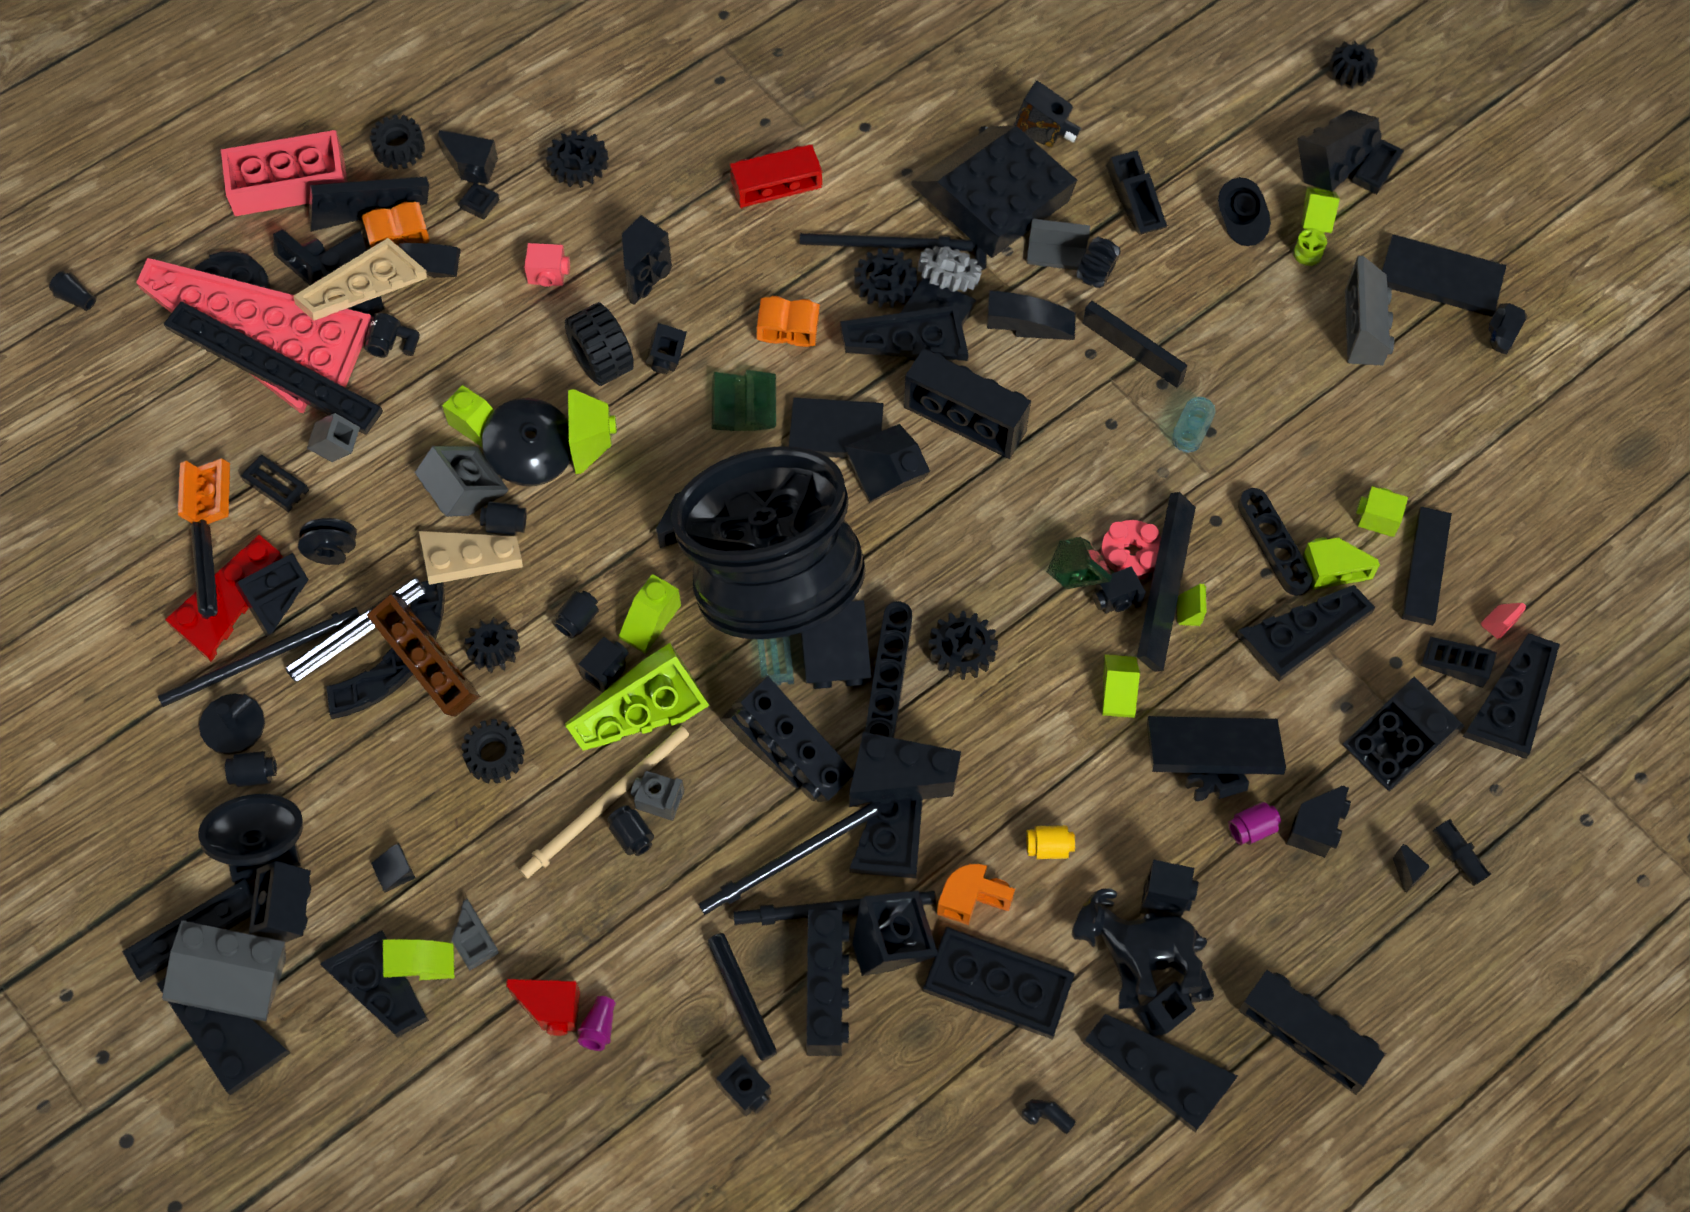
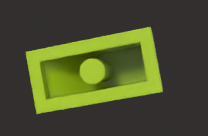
(1320, 209)
(467, 413)
(1338, 563)
(650, 613)

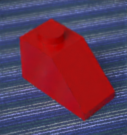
(549, 1003)

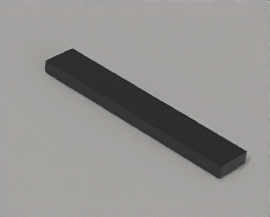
(1166, 582)

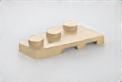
(467, 555)

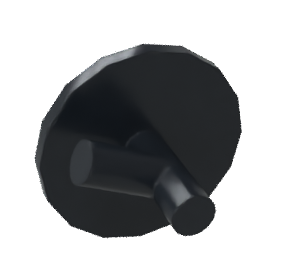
(232, 724)

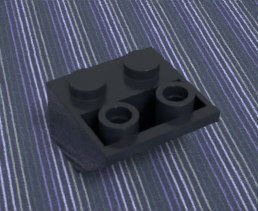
(645, 257)

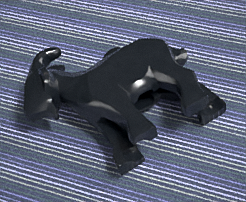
(1144, 947)

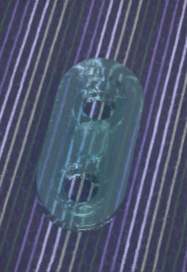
(1192, 426)

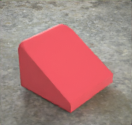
(1503, 618)

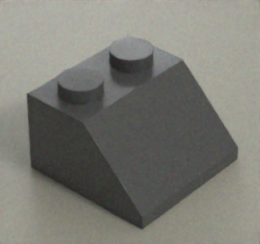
(459, 479)

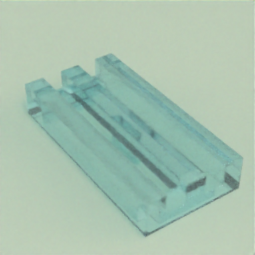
(777, 678)

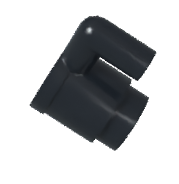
(383, 334)

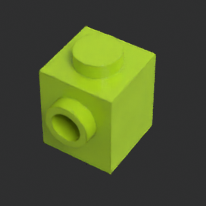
(1381, 511)

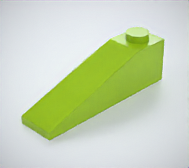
(645, 698)

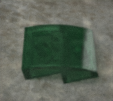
(744, 401)

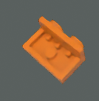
(204, 491)

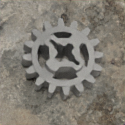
(949, 268)

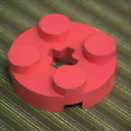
(1135, 533)

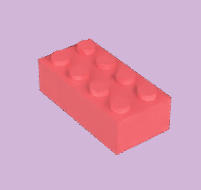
(281, 171)

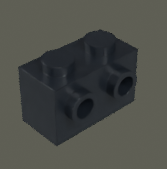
(280, 902)

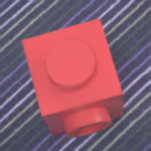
(546, 264)

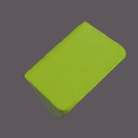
(1192, 606)

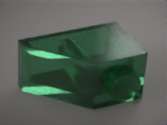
(1078, 564)

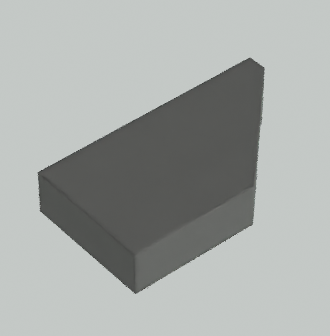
(472, 938)

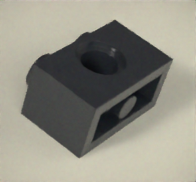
(1168, 889)

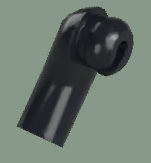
(1048, 1110)

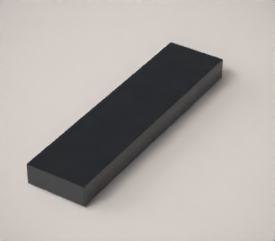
(1134, 344)
(1426, 566)
(221, 911)

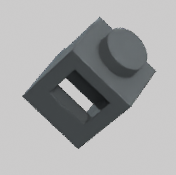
(663, 803)

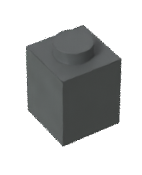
(333, 437)

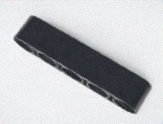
(889, 664)

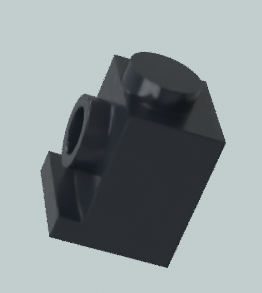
(669, 340)
(1119, 592)
(603, 663)
(1160, 1019)
(745, 1101)

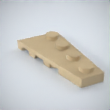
(361, 279)

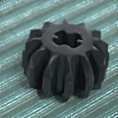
(1353, 64)
(1098, 262)
(495, 654)

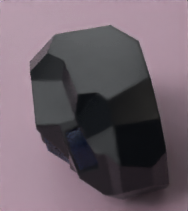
(1506, 326)

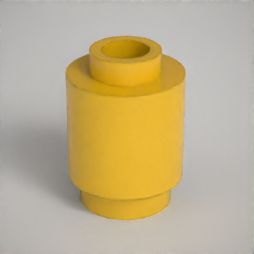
(1050, 842)

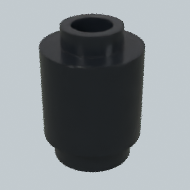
(503, 518)
(576, 614)
(250, 769)
(630, 831)

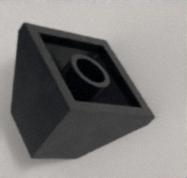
(887, 462)
(892, 933)

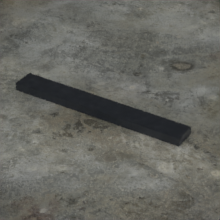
(272, 367)

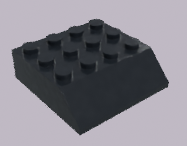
(997, 187)

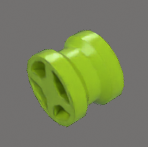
(1315, 241)

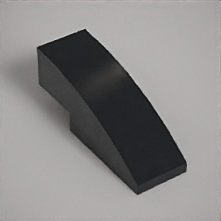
(1136, 192)
(1030, 316)

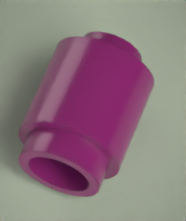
(1254, 823)

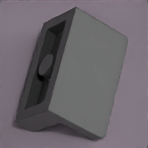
(1057, 244)

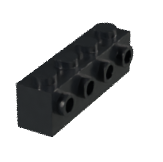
(792, 740)
(824, 983)
(1312, 1031)

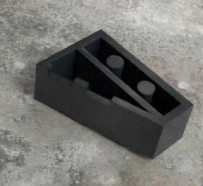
(1337, 148)

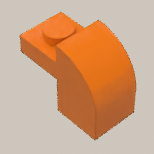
(967, 887)

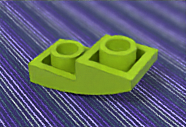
(418, 958)

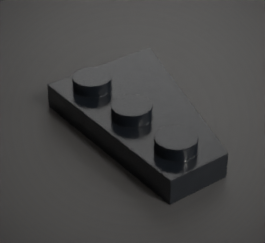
(342, 254)
(387, 998)

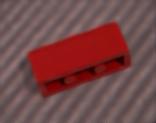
(776, 175)

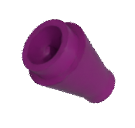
(597, 1026)

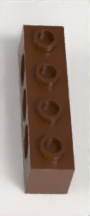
(423, 655)

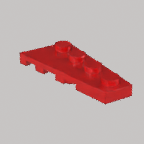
(208, 633)

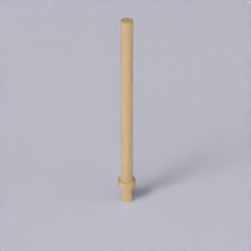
(542, 857)

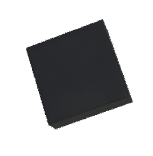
(479, 201)

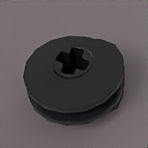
(327, 540)

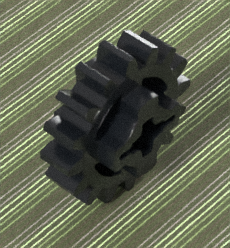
(577, 158)
(885, 278)
(972, 655)

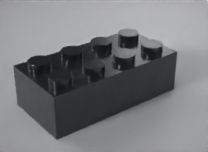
(966, 403)

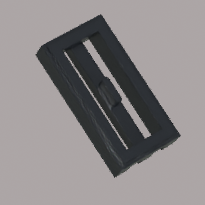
(292, 496)

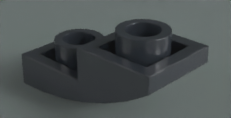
(436, 259)

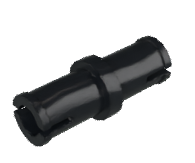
(1462, 852)

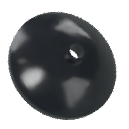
(522, 458)
(250, 829)

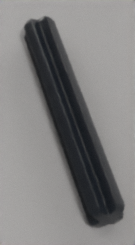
(204, 569)
(742, 997)

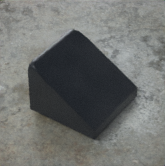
(1409, 867)
(392, 868)

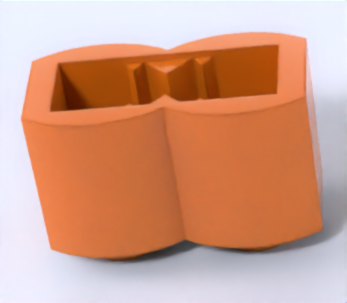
(400, 224)
(788, 321)

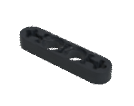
(1279, 539)

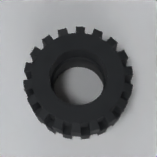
(599, 344)

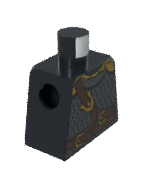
(1046, 116)

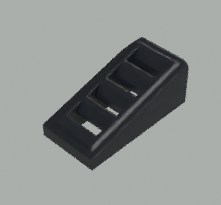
(1464, 673)

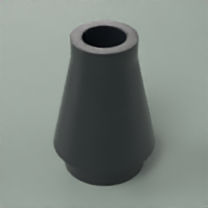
(70, 289)

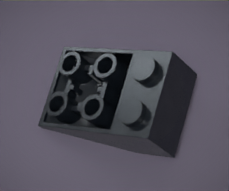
(1403, 734)

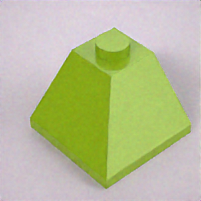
(588, 429)

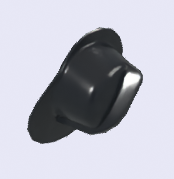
(1244, 211)

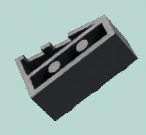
(902, 770)

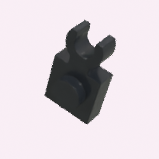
(1218, 783)

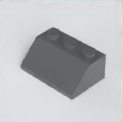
(1368, 314)
(224, 970)

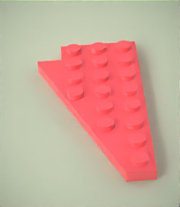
(267, 316)

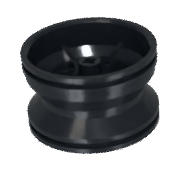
(769, 542)

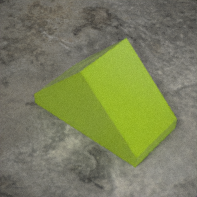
(1120, 686)

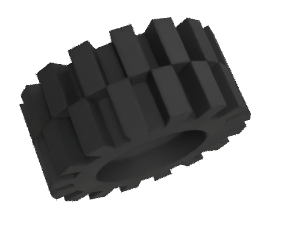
(397, 129)
(488, 734)

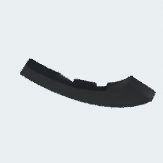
(391, 673)

